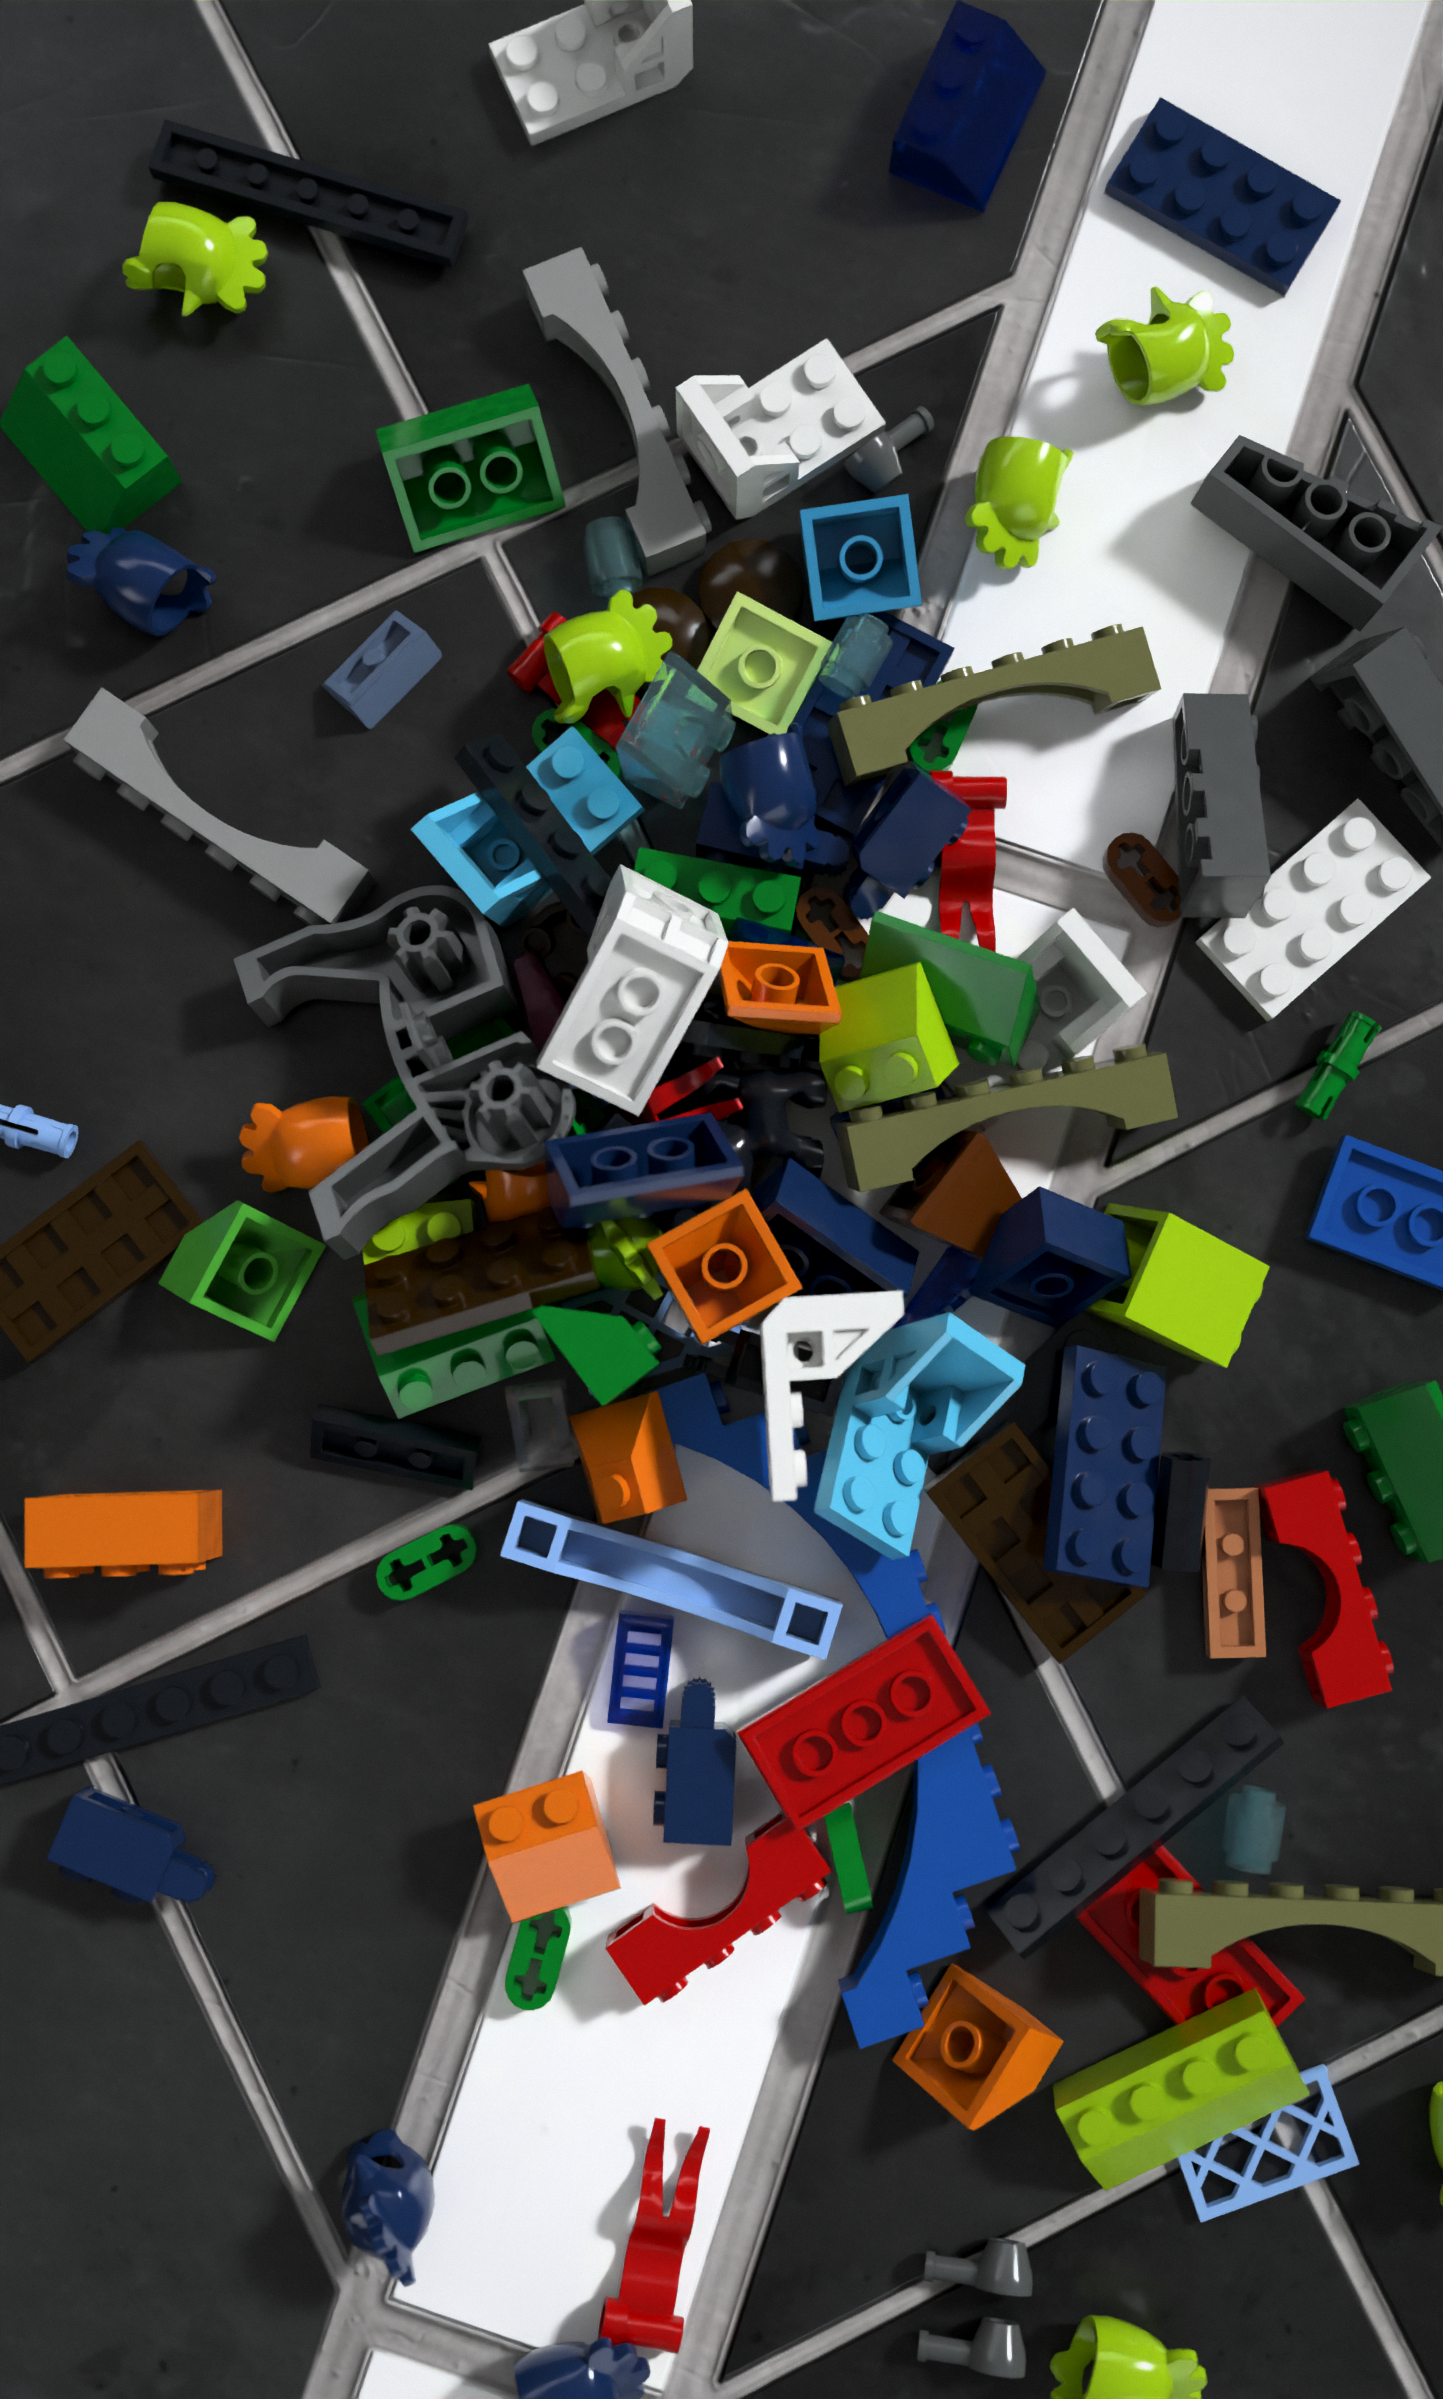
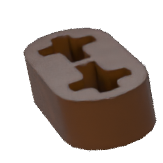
(1134, 887)
(842, 920)

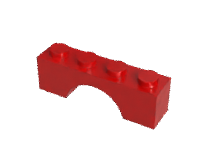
(1343, 1654)
(661, 1948)

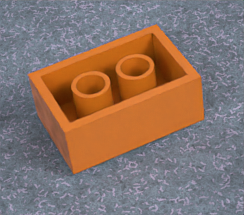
(123, 1532)

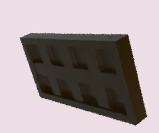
(90, 1250)
(476, 1279)
(1000, 1510)

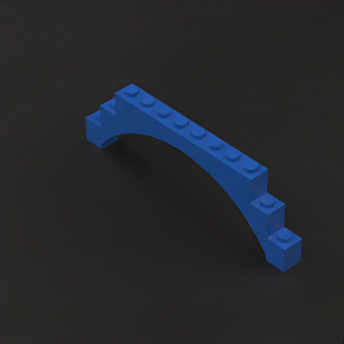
(953, 1818)

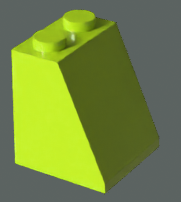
(1183, 1286)

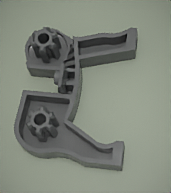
(435, 976)

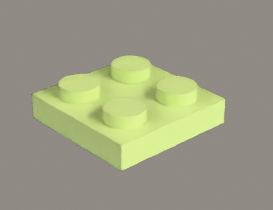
(763, 664)

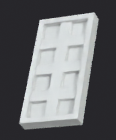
(1314, 910)

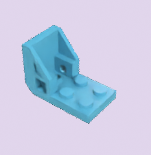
(488, 860)
(899, 1402)

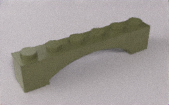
(1103, 672)
(886, 1145)
(1191, 1925)

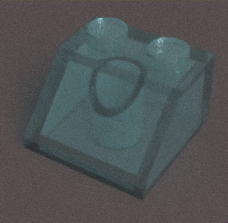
(675, 733)

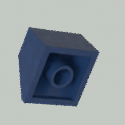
(1052, 1258)

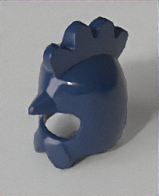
(131, 573)
(773, 795)
(387, 2207)
(582, 2371)

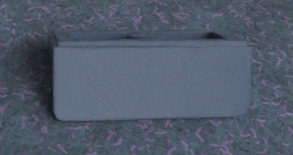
(383, 669)

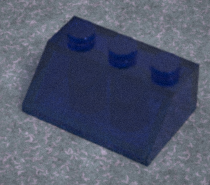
(967, 108)

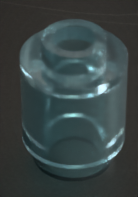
(611, 557)
(855, 655)
(1253, 1830)

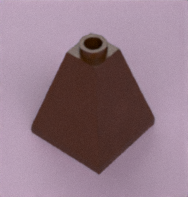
(955, 1194)

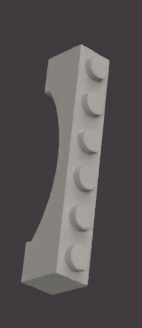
(572, 308)
(119, 743)

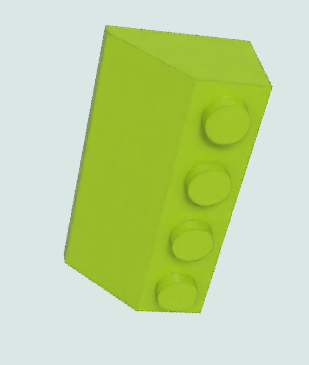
(1178, 2090)

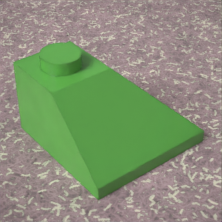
(243, 1268)

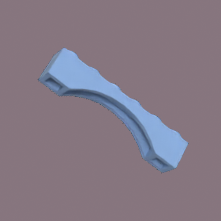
(672, 1577)

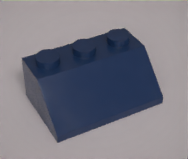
(640, 1170)
(830, 1239)

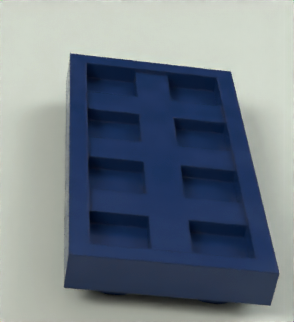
(1222, 196)
(911, 658)
(1105, 1468)

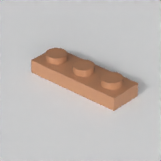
(1233, 1575)

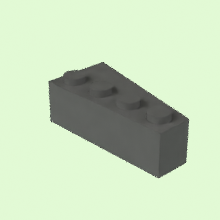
(1313, 528)
(1399, 706)
(1218, 807)

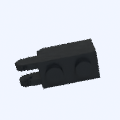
(746, 1372)

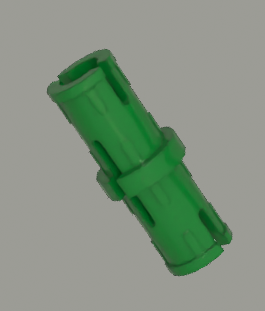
(1337, 1066)

